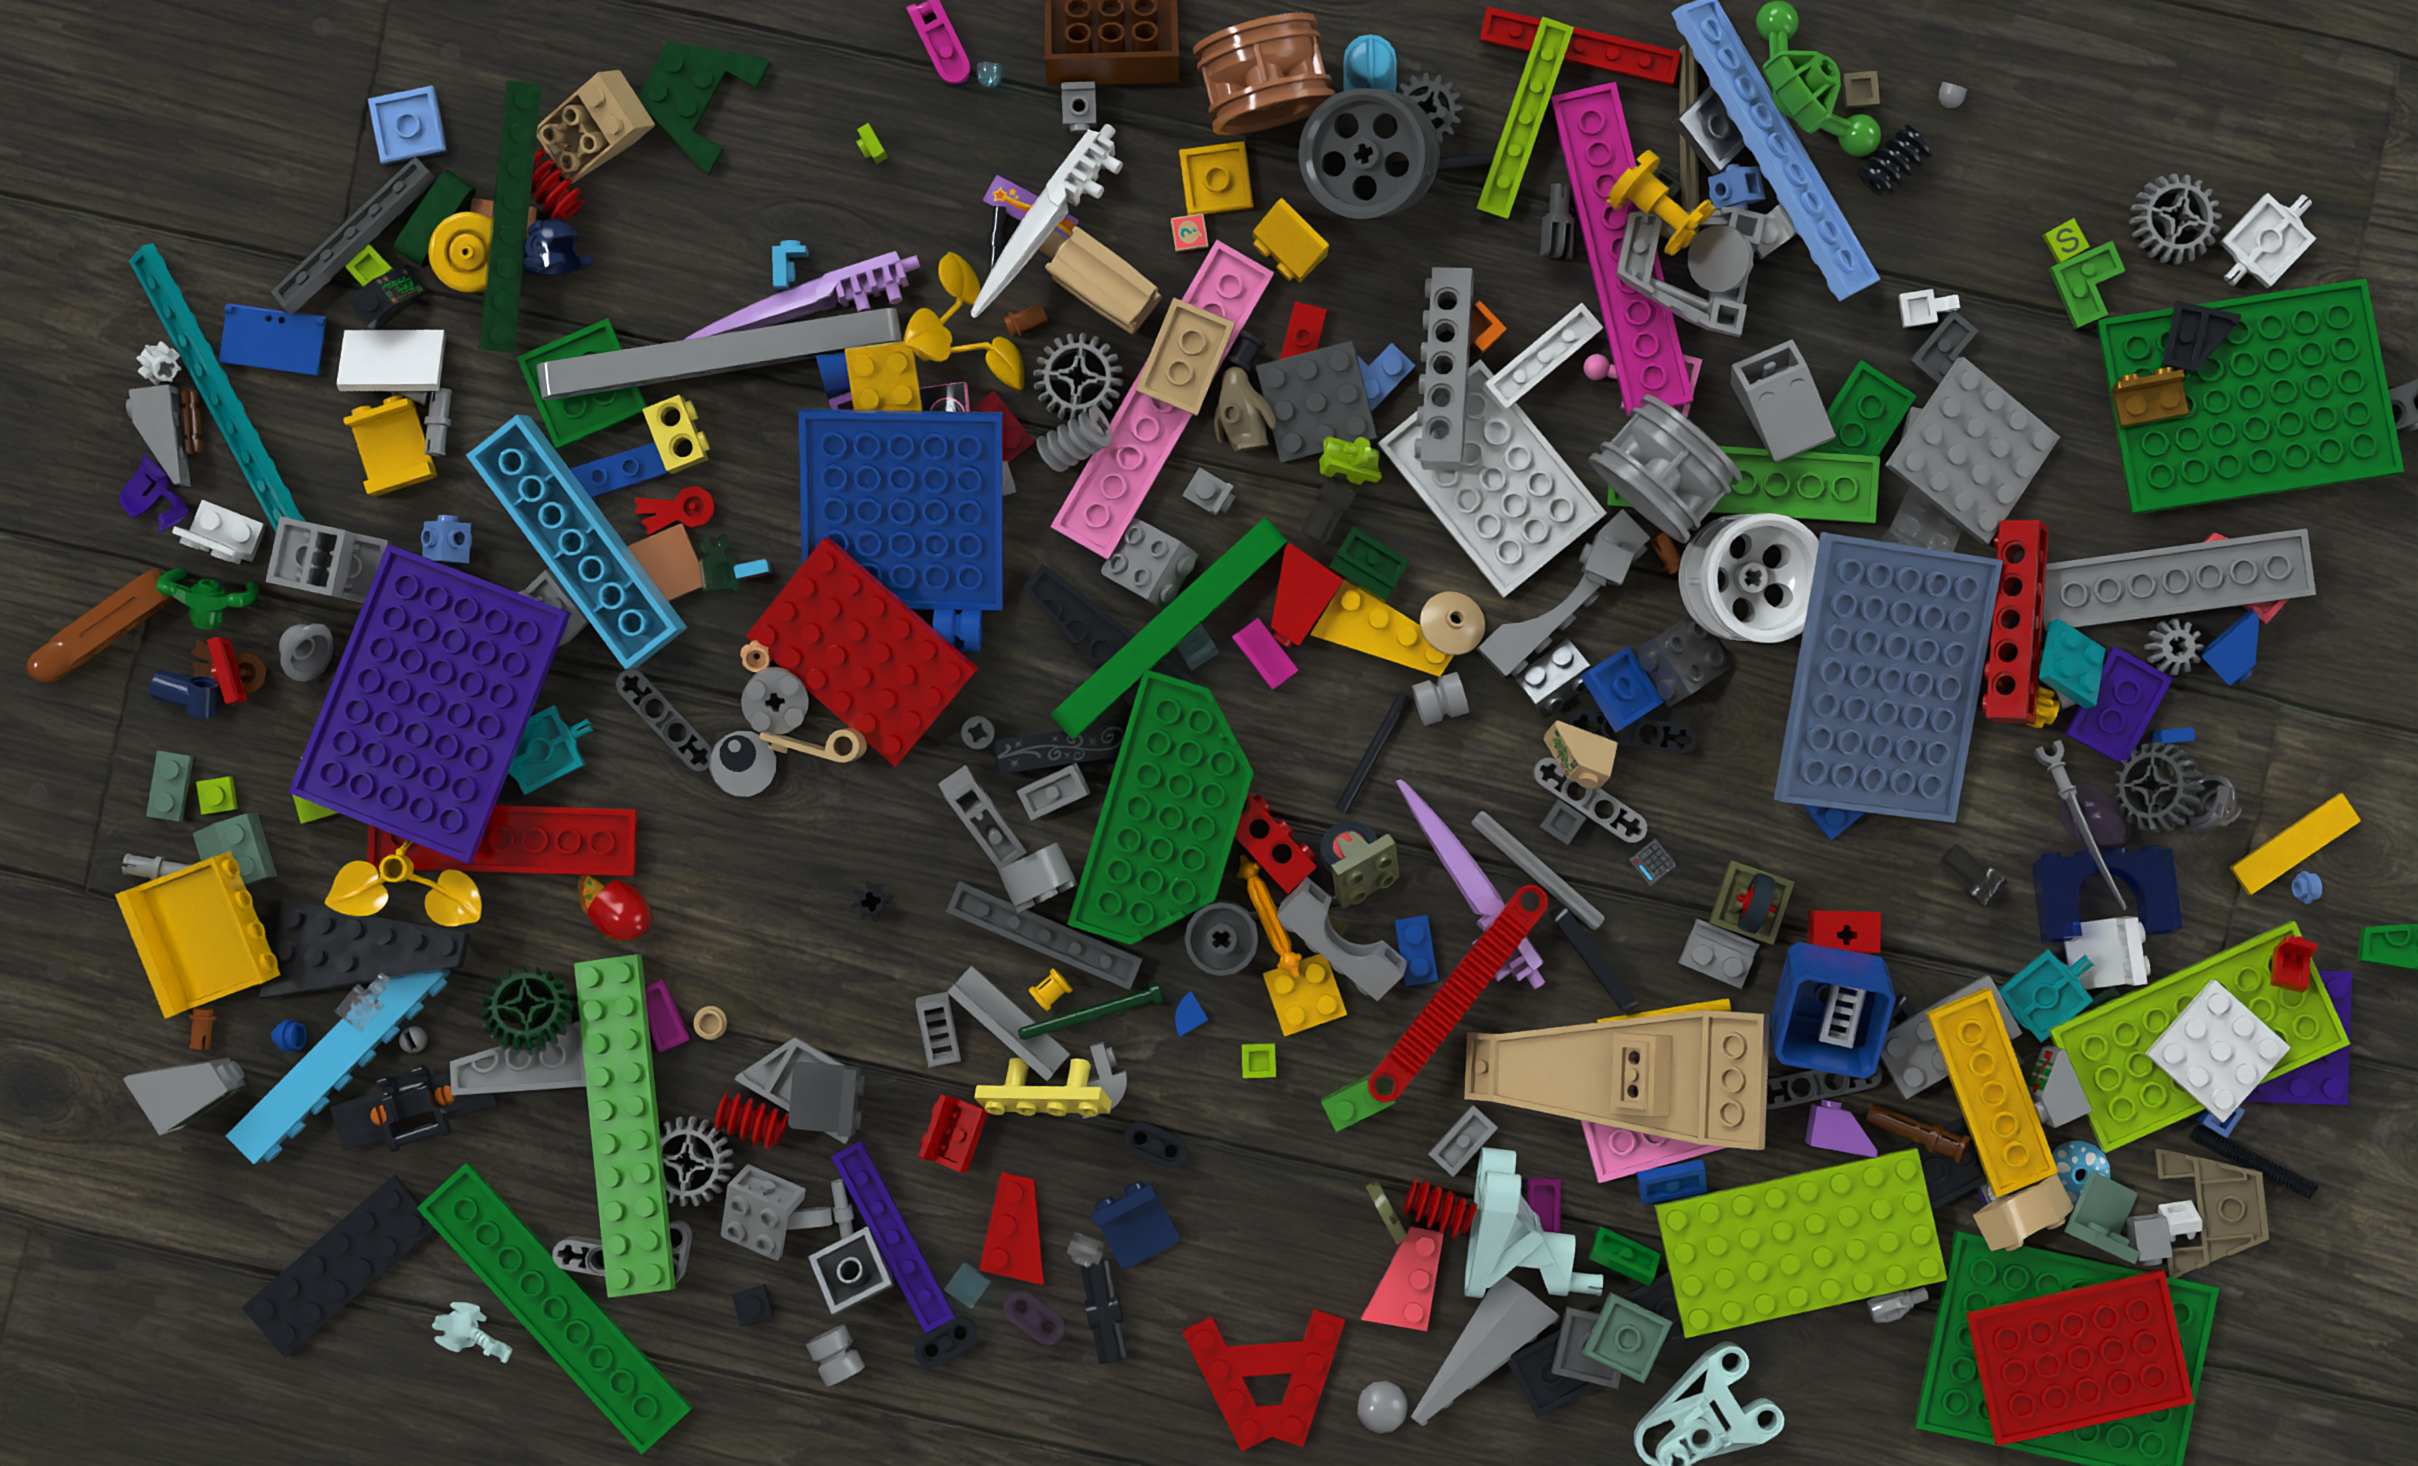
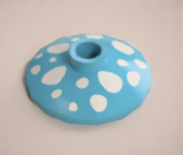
(2074, 1156)

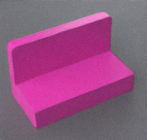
(1264, 654)

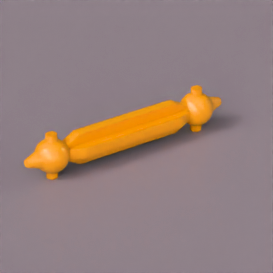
(1267, 913)

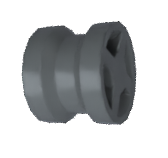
(983, 735)

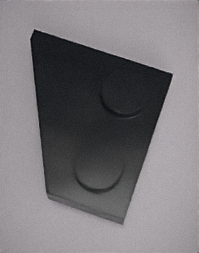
(2195, 335)

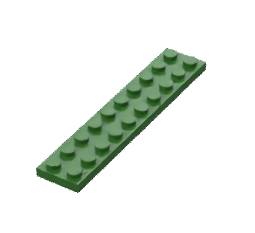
(624, 1126)

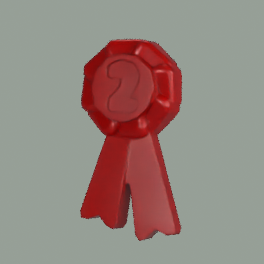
(691, 507)

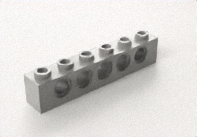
(1458, 286)

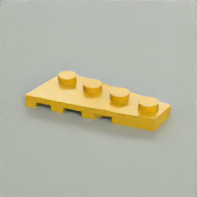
(1377, 629)

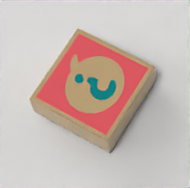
(1189, 232)

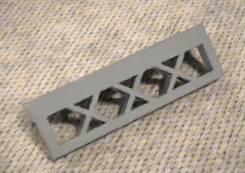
(1004, 1021)

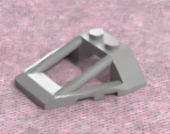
(1723, 310)

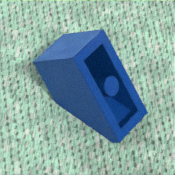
(2235, 649)

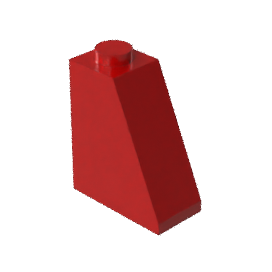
(1301, 596)

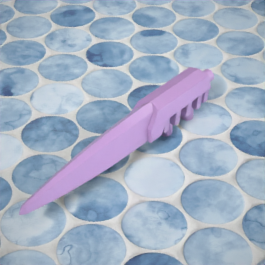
(822, 294)
(1473, 885)

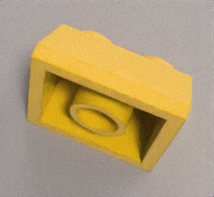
(1289, 241)

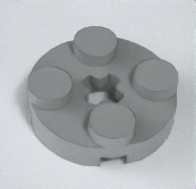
(763, 716)

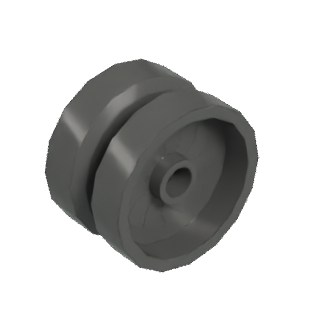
(1223, 957)

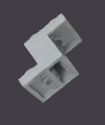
(324, 559)

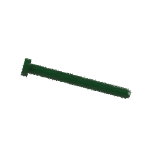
(1092, 1012)

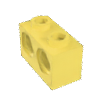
(669, 437)

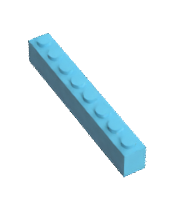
(329, 1068)

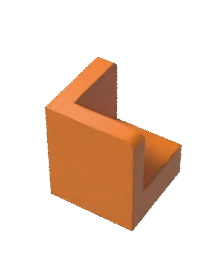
(1484, 328)

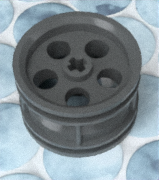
(1414, 138)

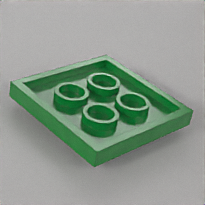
(583, 415)

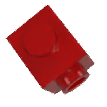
(2292, 963)

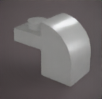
(1112, 1083)

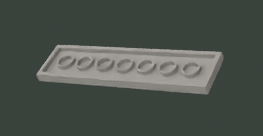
(2179, 579)

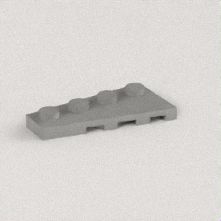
(506, 1072)

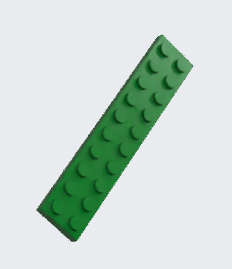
(554, 1308)

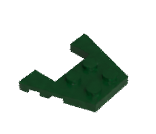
(685, 85)

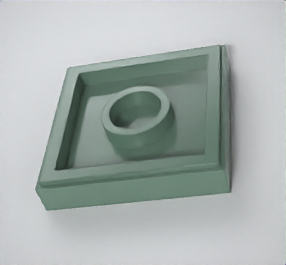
(1627, 1337)

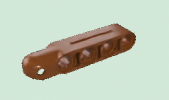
(98, 628)

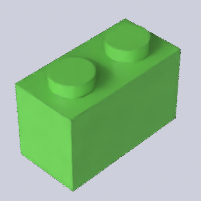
(1354, 1102)

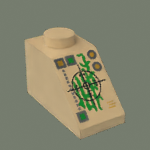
(1581, 754)

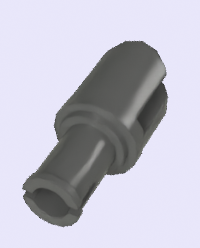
(1558, 224)

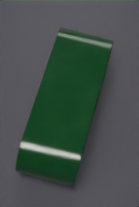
(445, 198)

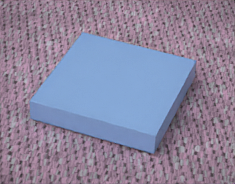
(407, 125)

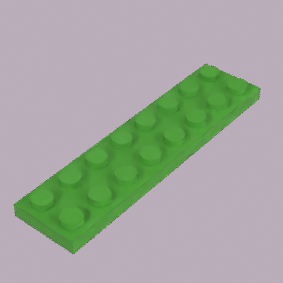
(1799, 487)

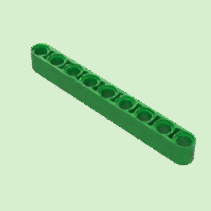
(1169, 628)

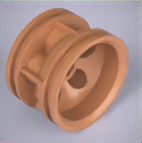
(1263, 73)

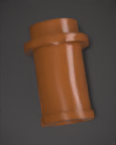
(1025, 319)
(1667, 552)
(201, 1029)

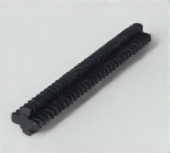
(2252, 1160)

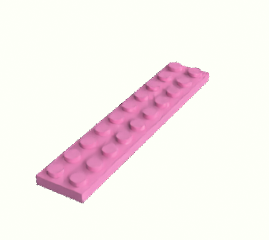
(1148, 429)

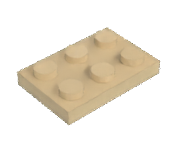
(1185, 357)

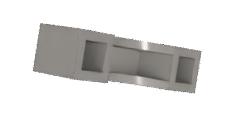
(1371, 966)

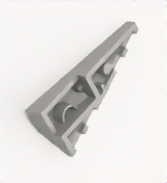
(1498, 1328)

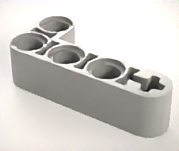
(581, 1244)

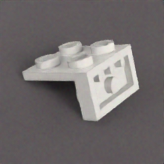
(224, 531)

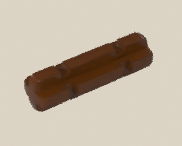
(191, 422)

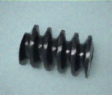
(1894, 160)

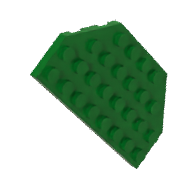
(1164, 814)

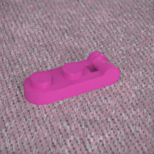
(941, 42)

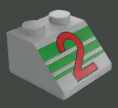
(2056, 1088)

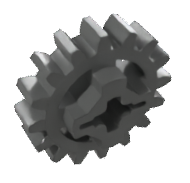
(1438, 114)

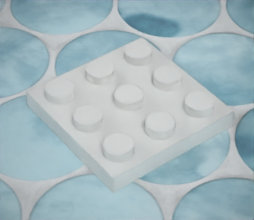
(2217, 1050)

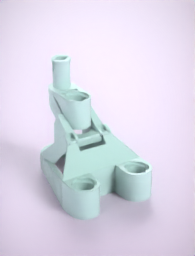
(1511, 1235)
(1744, 1430)

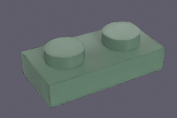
(169, 786)

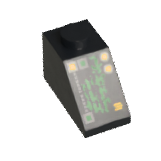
(387, 296)

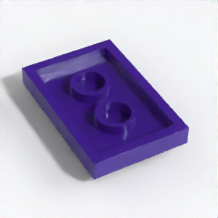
(2123, 708)

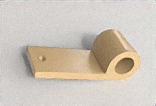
(841, 745)

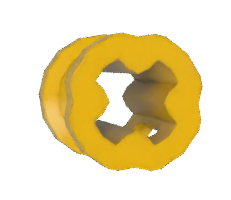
(1050, 989)

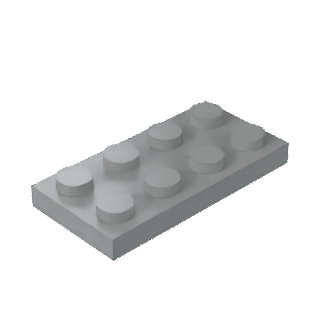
(1912, 1051)

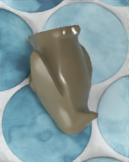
(1242, 413)

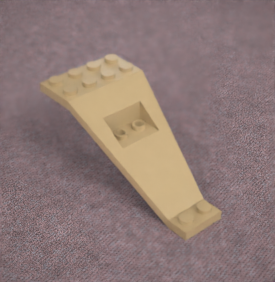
(1695, 1075)

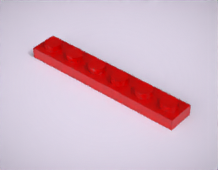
(1585, 48)

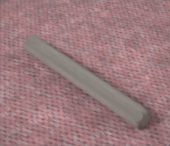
(1538, 870)

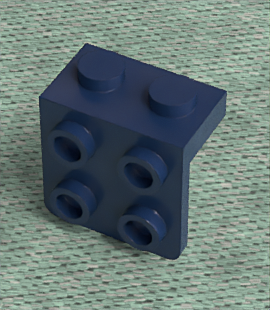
(1135, 1224)

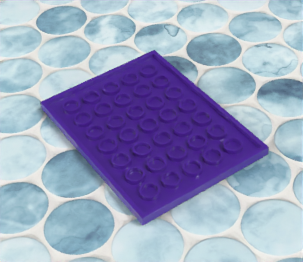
(429, 703)

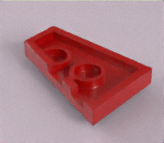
(1013, 1231)

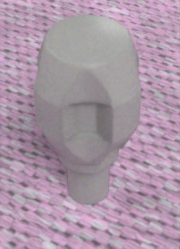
(1894, 1305)

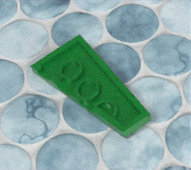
(2390, 946)

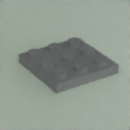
(1315, 399)

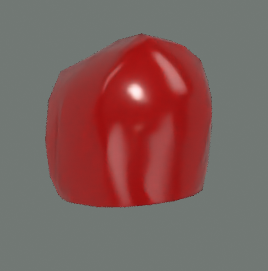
(620, 912)

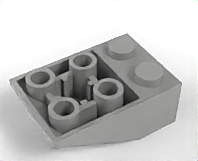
(1782, 401)

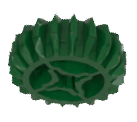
(500, 1009)

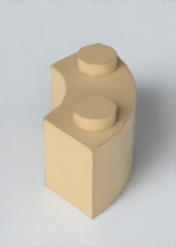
(2017, 1216)

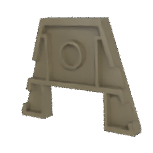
(2228, 1202)

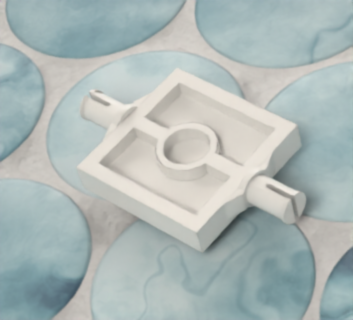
(2267, 240)

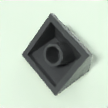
(851, 1271)

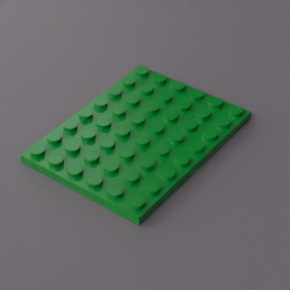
(2274, 408)
(1951, 1387)

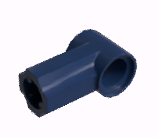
(194, 694)

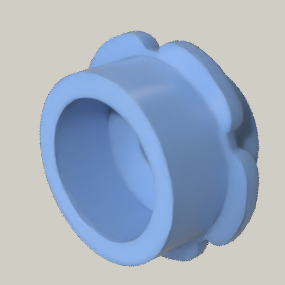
(2307, 887)

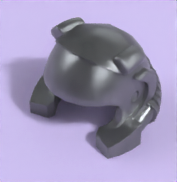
(2217, 807)

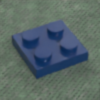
(1621, 689)

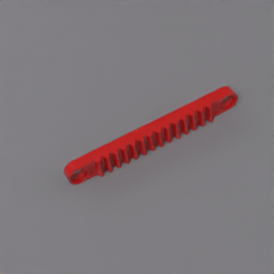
(1457, 993)

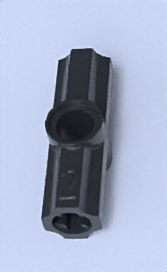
(1104, 1312)

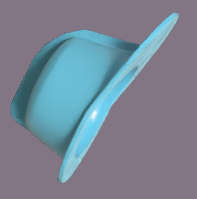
(1370, 64)

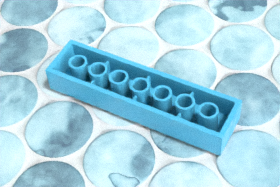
(576, 541)

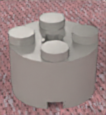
(1037, 877)

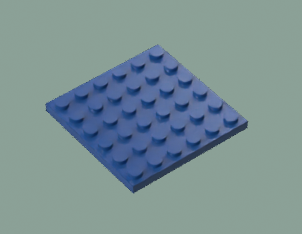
(909, 500)

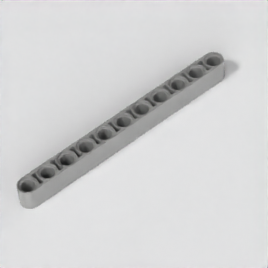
(716, 354)

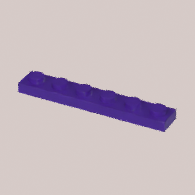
(893, 1236)

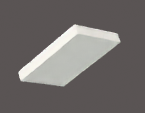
(391, 360)

